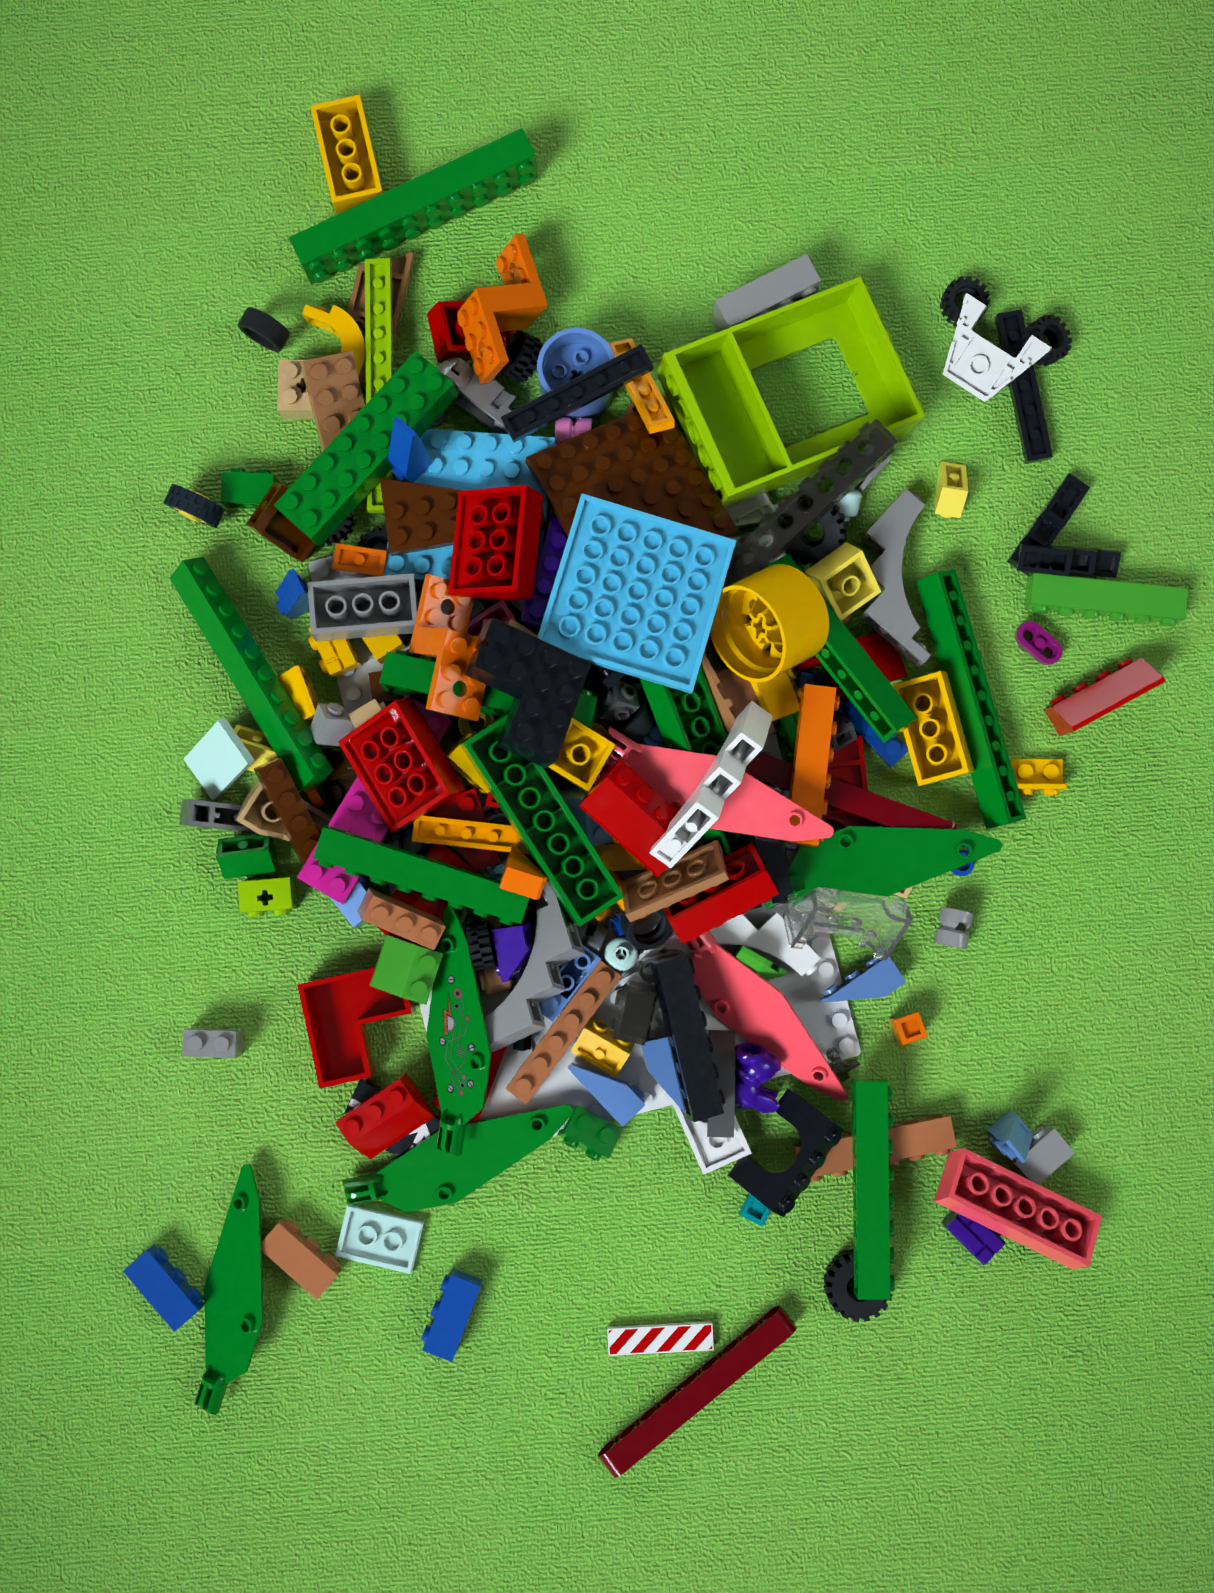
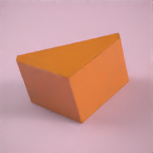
(522, 875)

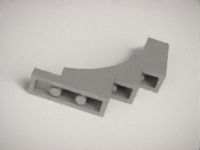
(890, 611)
(554, 944)

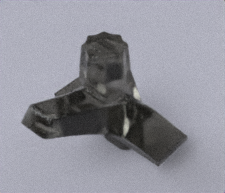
(841, 1067)

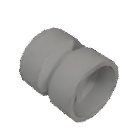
(953, 928)

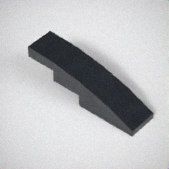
(1053, 515)
(1068, 560)

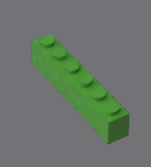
(1106, 598)

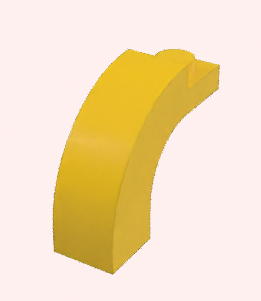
(345, 328)

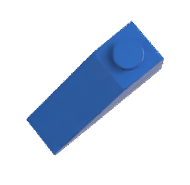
(407, 452)
(293, 595)

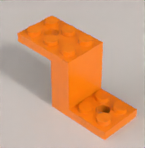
(501, 309)
(447, 641)

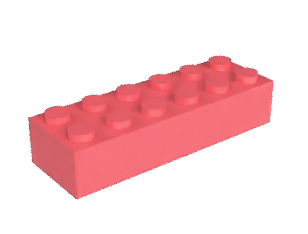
(1018, 1208)

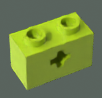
(252, 894)

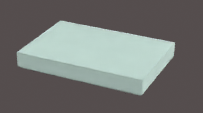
(218, 759)
(379, 1238)

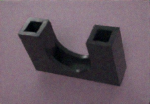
(775, 860)
(817, 1138)

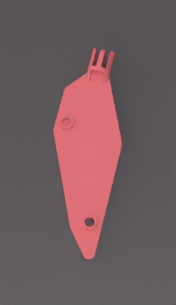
(747, 810)
(760, 1014)

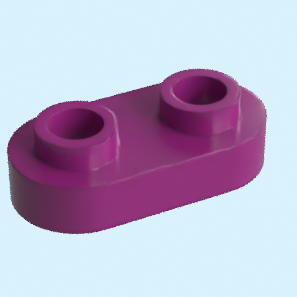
(1039, 641)

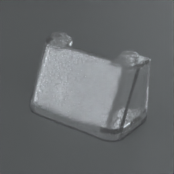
(869, 917)

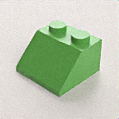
(406, 969)

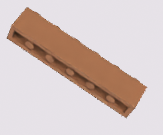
(563, 1032)
(909, 1138)

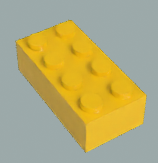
(346, 152)
(937, 735)

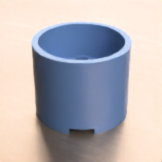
(569, 356)

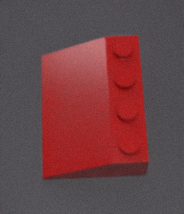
(496, 543)
(401, 764)

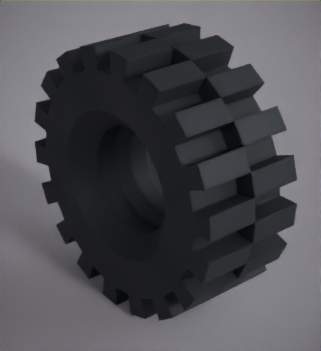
(833, 536)
(839, 1295)

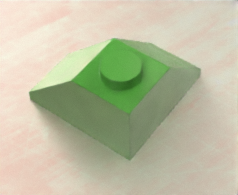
(758, 964)

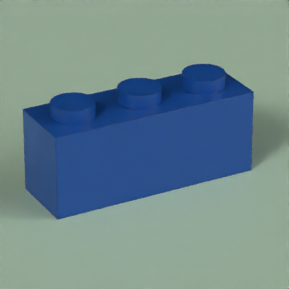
(164, 1287)
(451, 1314)

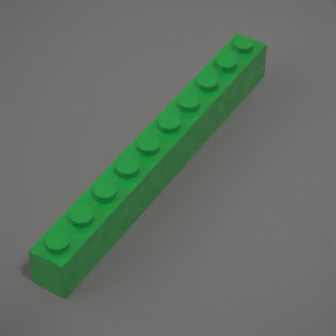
(961, 659)
(251, 673)

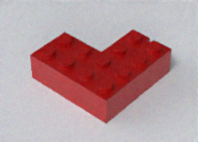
(336, 1020)

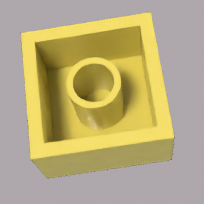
(844, 580)

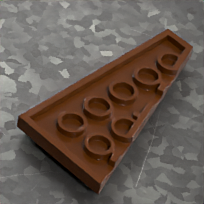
(420, 516)

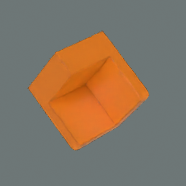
(908, 1028)

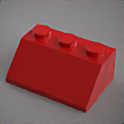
(385, 1117)

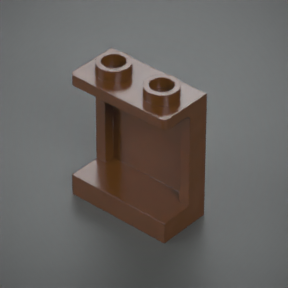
(278, 529)

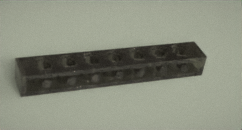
(870, 433)

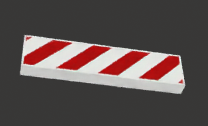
(660, 1338)

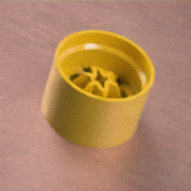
(769, 623)

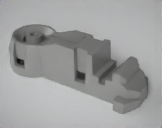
(476, 398)

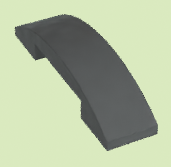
(724, 1058)

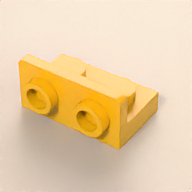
(1038, 775)
(600, 1049)

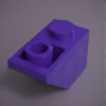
(512, 948)

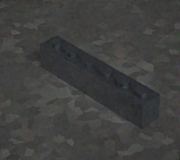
(687, 1037)

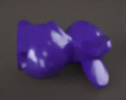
(753, 1069)

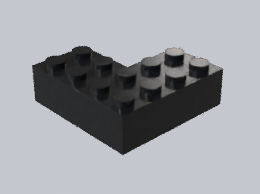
(543, 685)

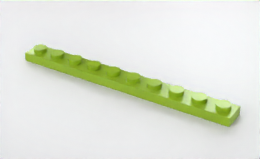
(378, 344)

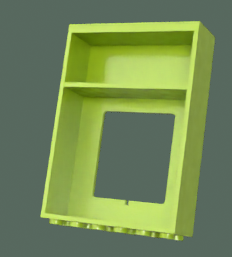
(727, 417)

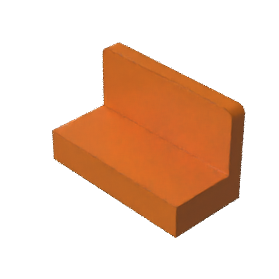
(359, 561)

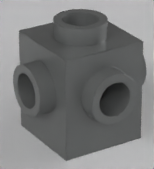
(618, 702)

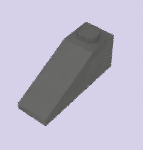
(211, 815)

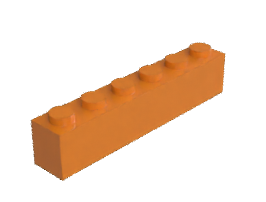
(813, 752)

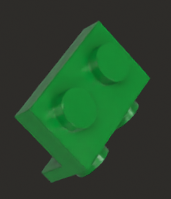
(590, 1134)

